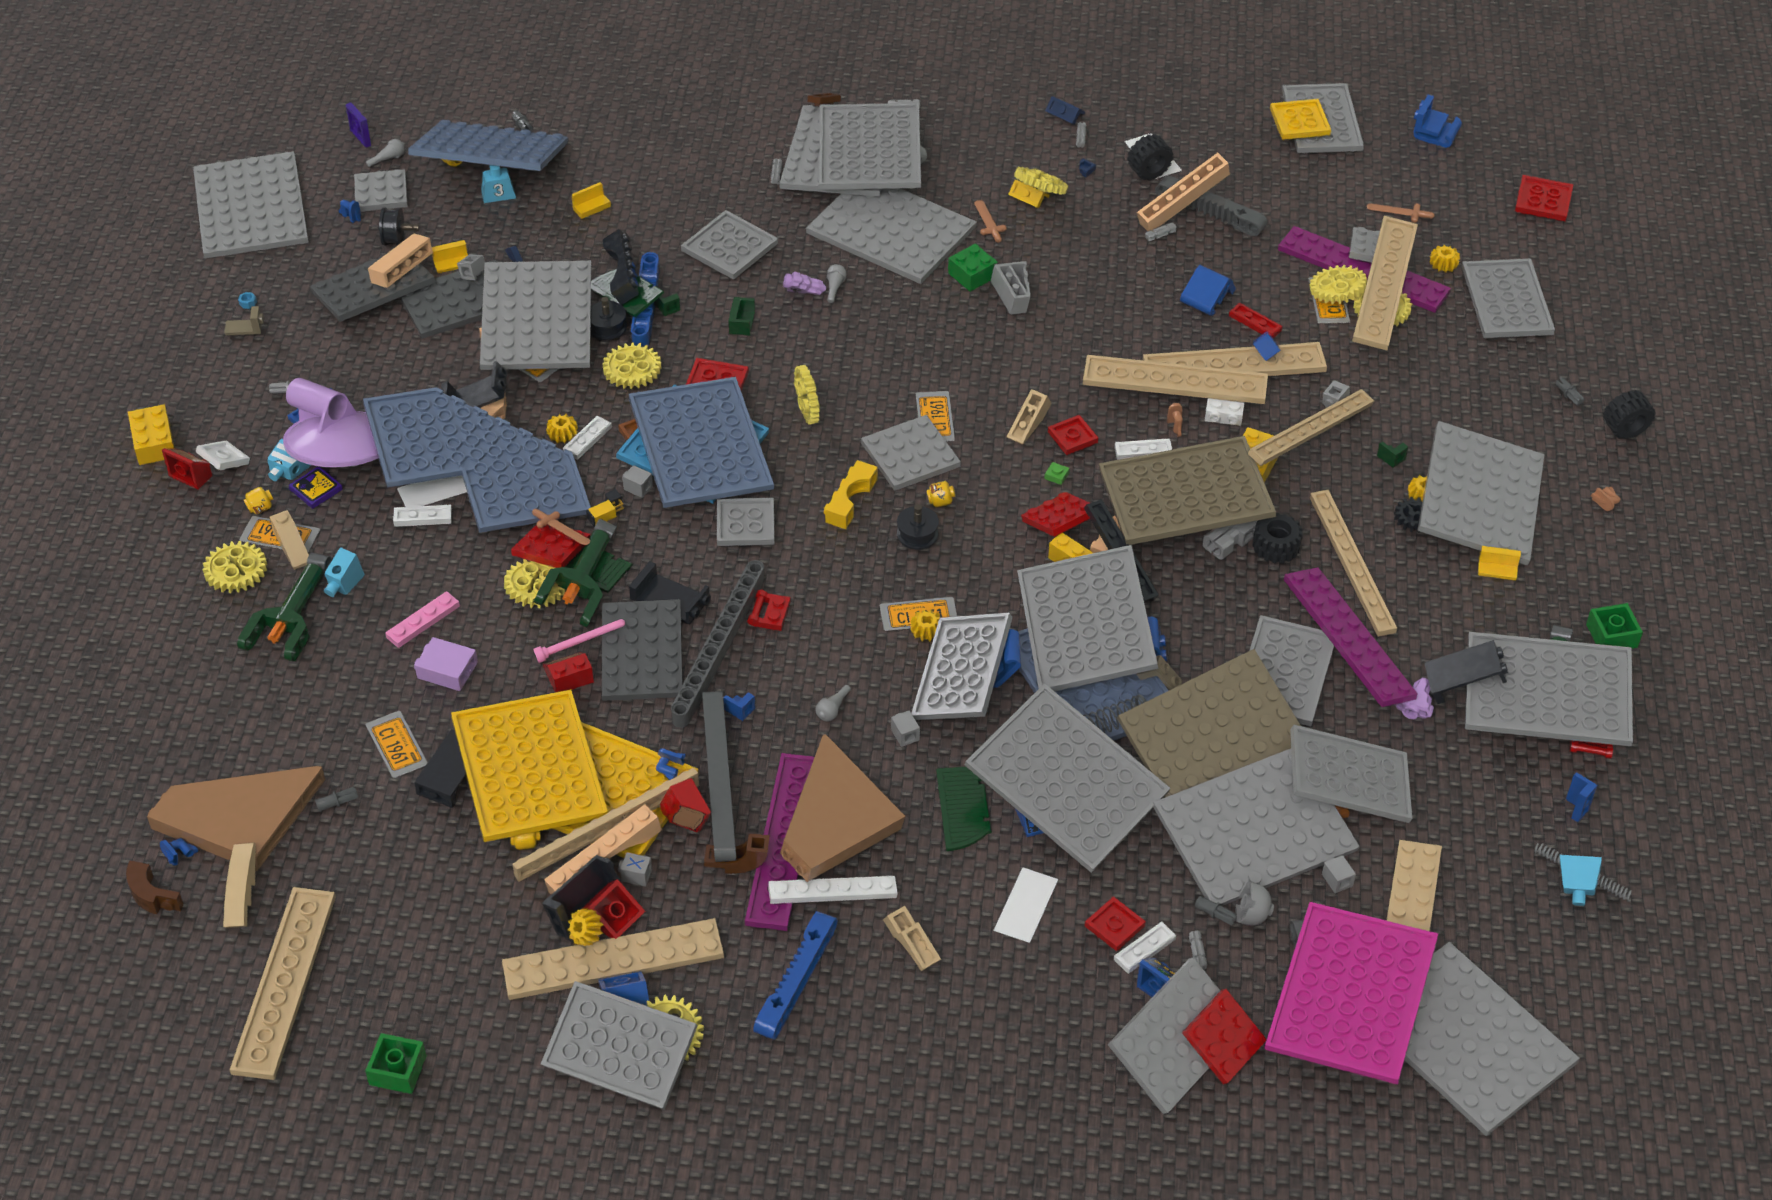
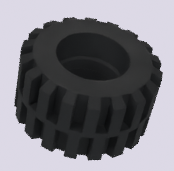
(1150, 157)
(1629, 414)
(1277, 538)

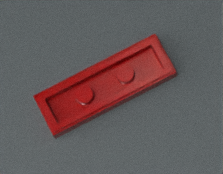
(1255, 320)

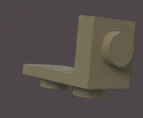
(246, 327)
(1164, 673)

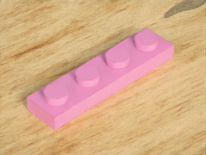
(422, 619)

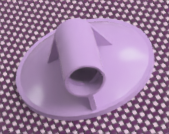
(327, 428)

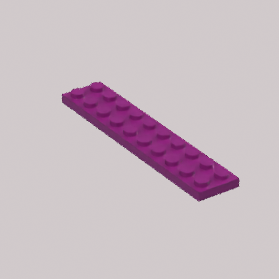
(1328, 253)
(1350, 637)
(786, 793)

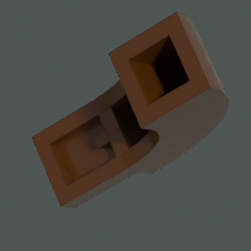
(748, 855)
(147, 896)

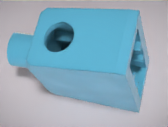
(343, 573)
(1580, 876)

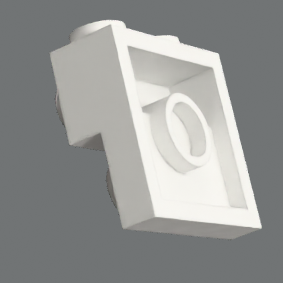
(1224, 411)

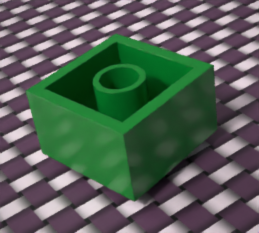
(971, 267)
(1614, 626)
(396, 1063)

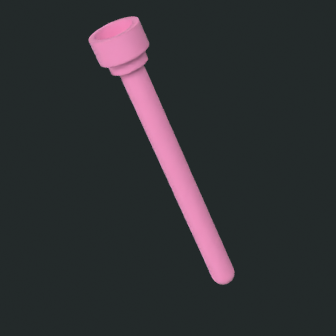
(543, 653)

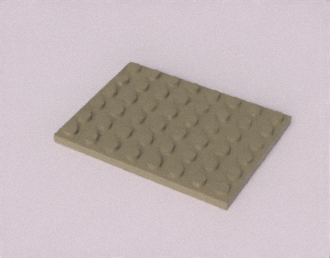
(1186, 490)
(1211, 724)

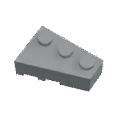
(1012, 286)

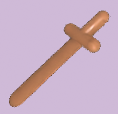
(1415, 212)
(989, 222)
(551, 520)

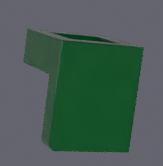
(668, 304)
(1392, 455)

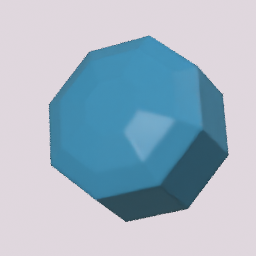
(247, 300)

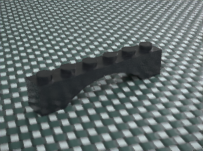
(624, 284)

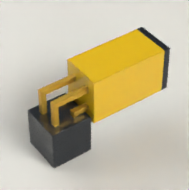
(606, 509)

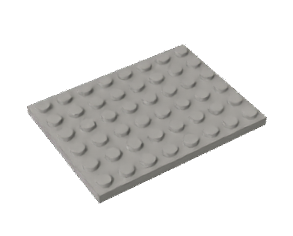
(869, 146)
(802, 163)
(249, 205)
(893, 230)
(536, 315)
(1481, 491)
(1087, 619)
(1555, 691)
(1067, 777)
(1252, 829)
(1481, 1043)

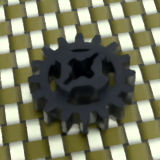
(1408, 513)

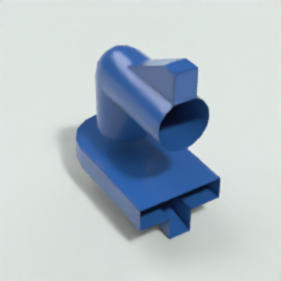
(350, 209)
(665, 757)
(169, 849)

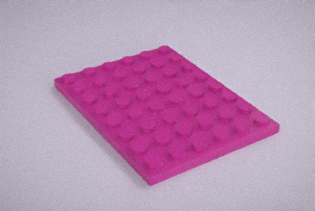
(1352, 992)

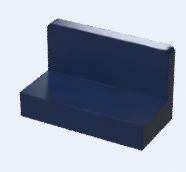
(1063, 110)

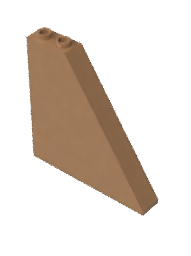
(236, 810)
(836, 814)

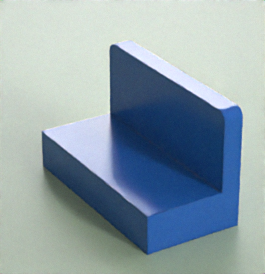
(1581, 795)

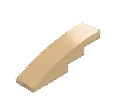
(238, 886)

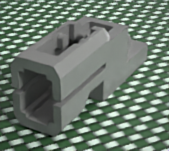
(1227, 537)

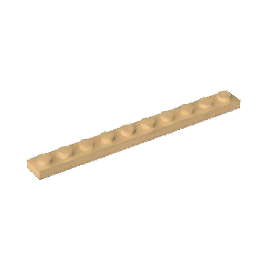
(1310, 427)
(1353, 563)
(594, 830)

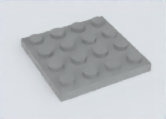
(729, 244)
(910, 452)

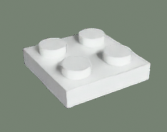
(222, 455)

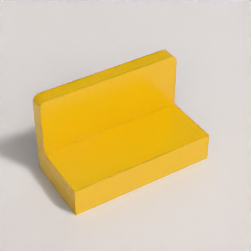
(1027, 193)
(590, 201)
(448, 255)
(1498, 562)

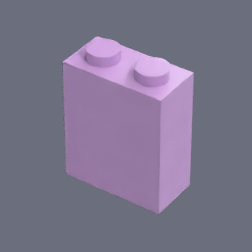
(446, 663)

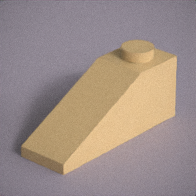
(1029, 417)
(289, 539)

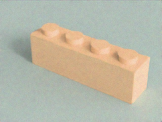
(400, 260)

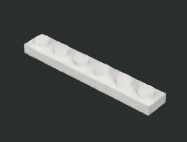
(832, 889)

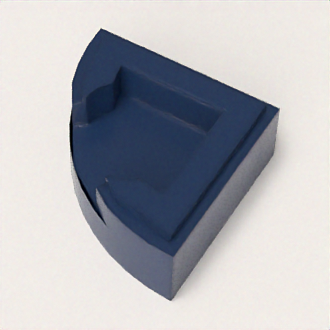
(1086, 167)
(514, 254)

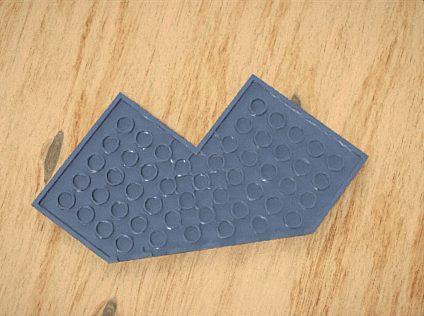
(503, 467)

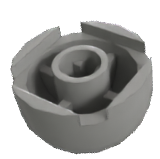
(1254, 905)

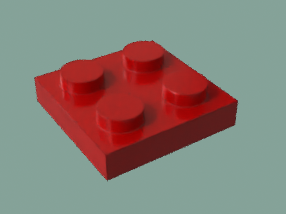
(1072, 434)
(1115, 923)

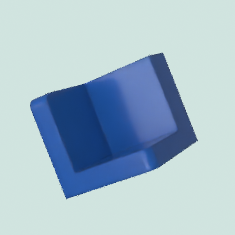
(1266, 345)
(739, 706)

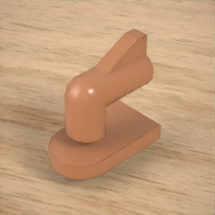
(1175, 416)
(1606, 498)

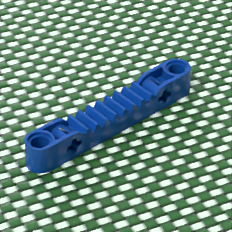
(642, 324)
(780, 1004)

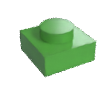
(1056, 473)

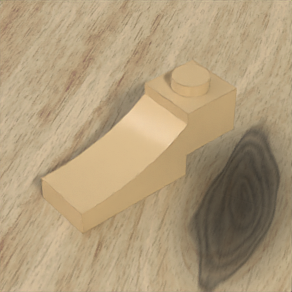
(912, 938)

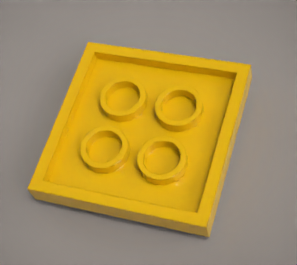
(1300, 119)

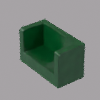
(741, 316)

